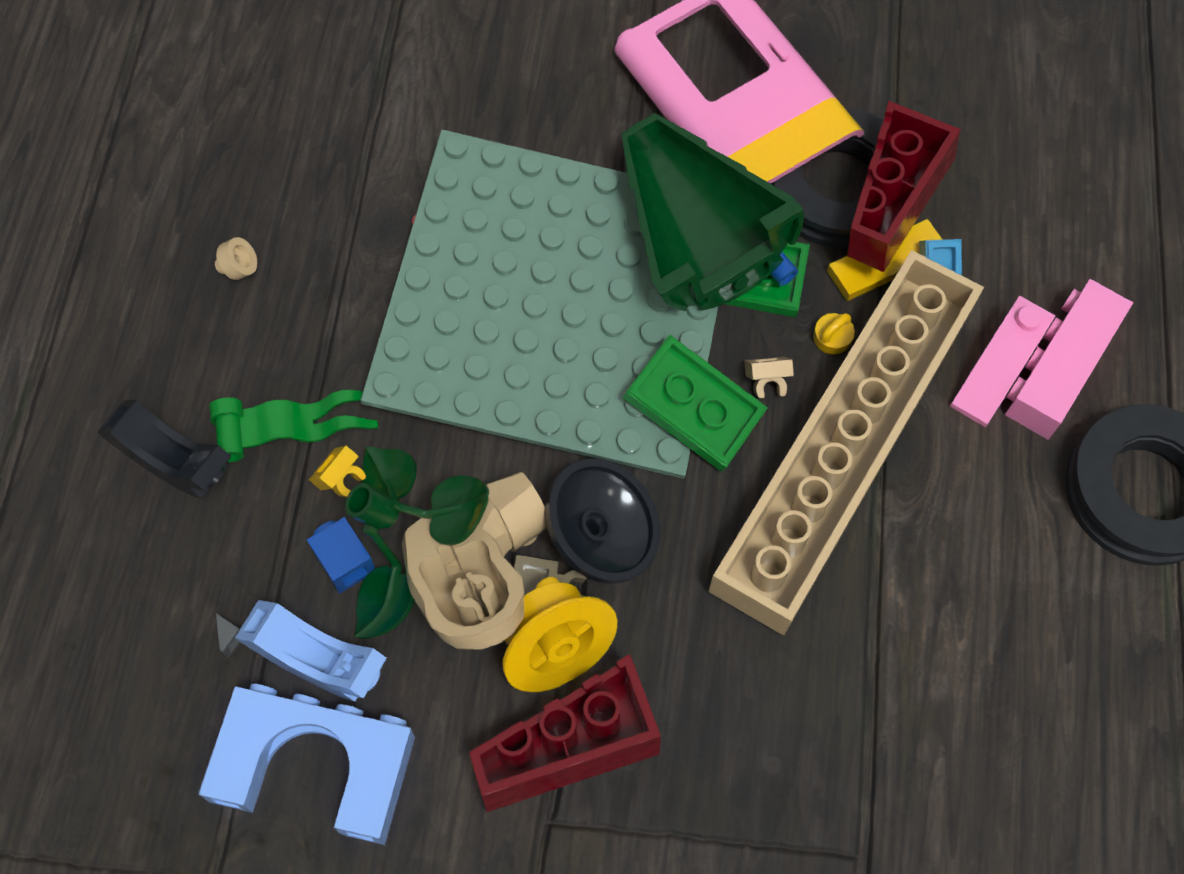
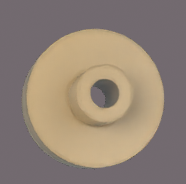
(236, 259)

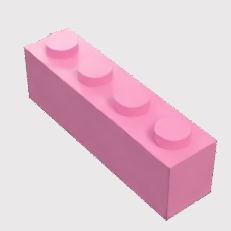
(1069, 358)

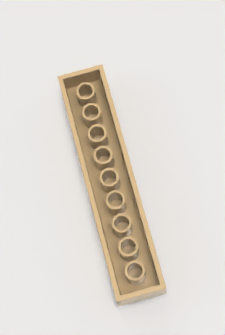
(844, 443)

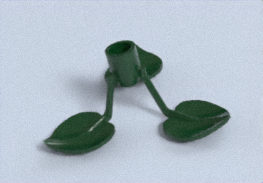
(455, 514)

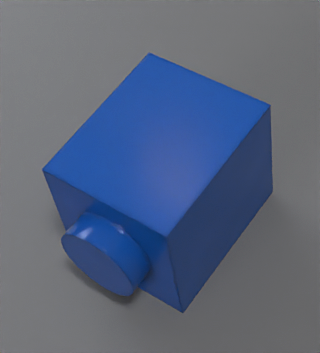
(340, 554)

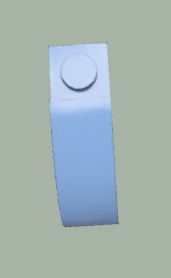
(309, 653)

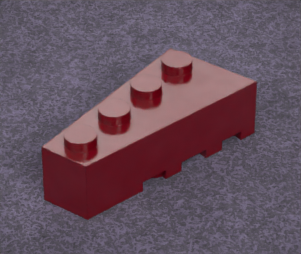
(901, 178)
(570, 740)

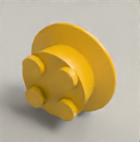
(557, 637)

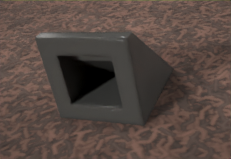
(226, 636)

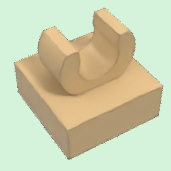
(769, 370)

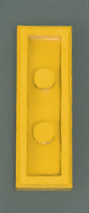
(857, 278)

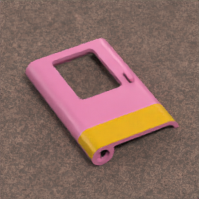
(764, 124)

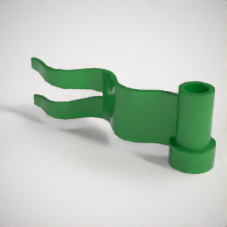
(280, 419)

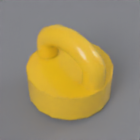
(834, 333)

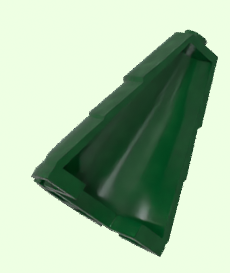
(704, 216)

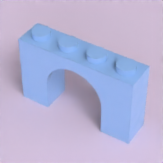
(262, 722)

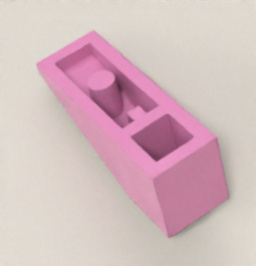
(1002, 361)

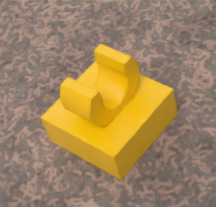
(335, 468)

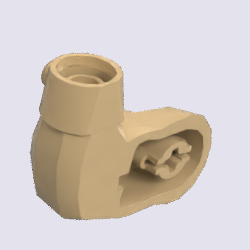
(470, 587)

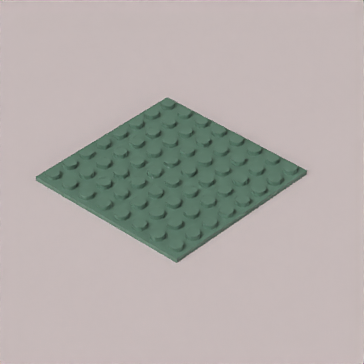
(530, 307)

